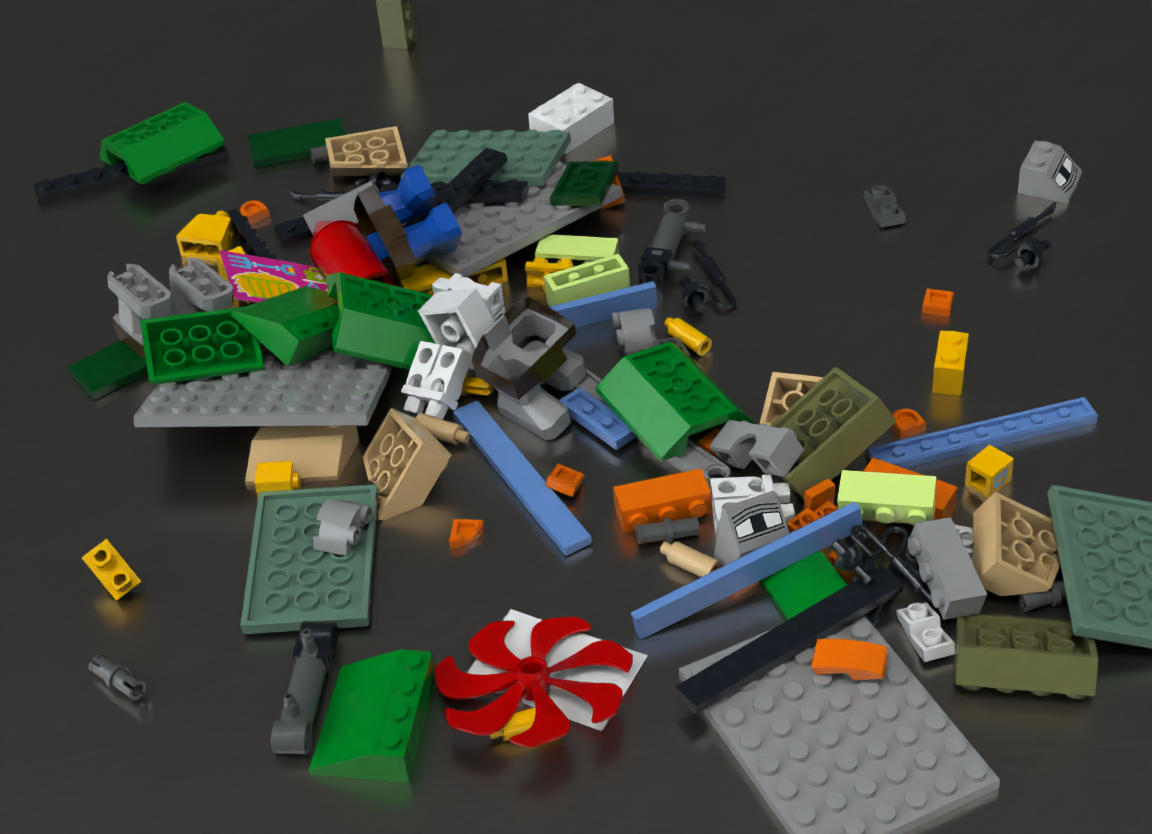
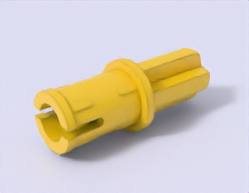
(476, 386)

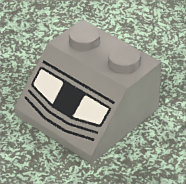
(1048, 173)
(749, 526)

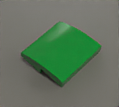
(803, 584)

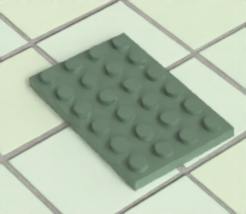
(529, 154)
(1105, 563)
(297, 583)

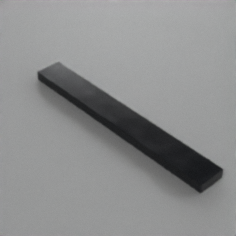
(787, 640)

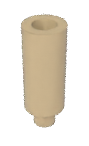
(444, 430)
(689, 558)

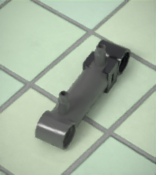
(657, 259)
(311, 666)

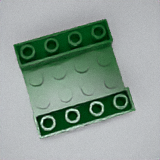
(162, 142)
(377, 320)
(666, 398)

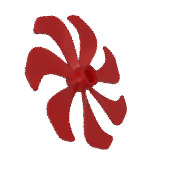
(530, 681)

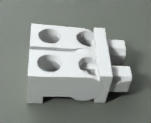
(491, 294)
(435, 379)
(736, 489)

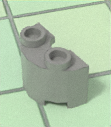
(634, 329)
(341, 525)

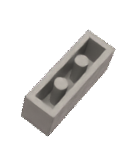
(337, 209)
(946, 568)

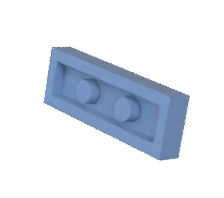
(598, 418)

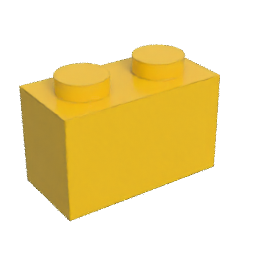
(950, 363)

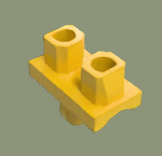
(540, 267)
(111, 569)

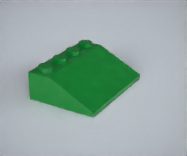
(293, 323)
(198, 346)
(376, 717)

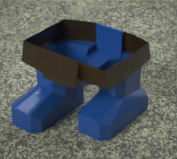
(386, 212)

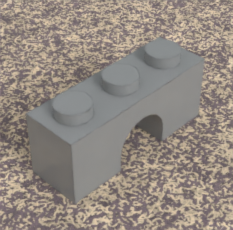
(770, 447)

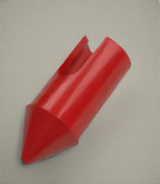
(344, 249)

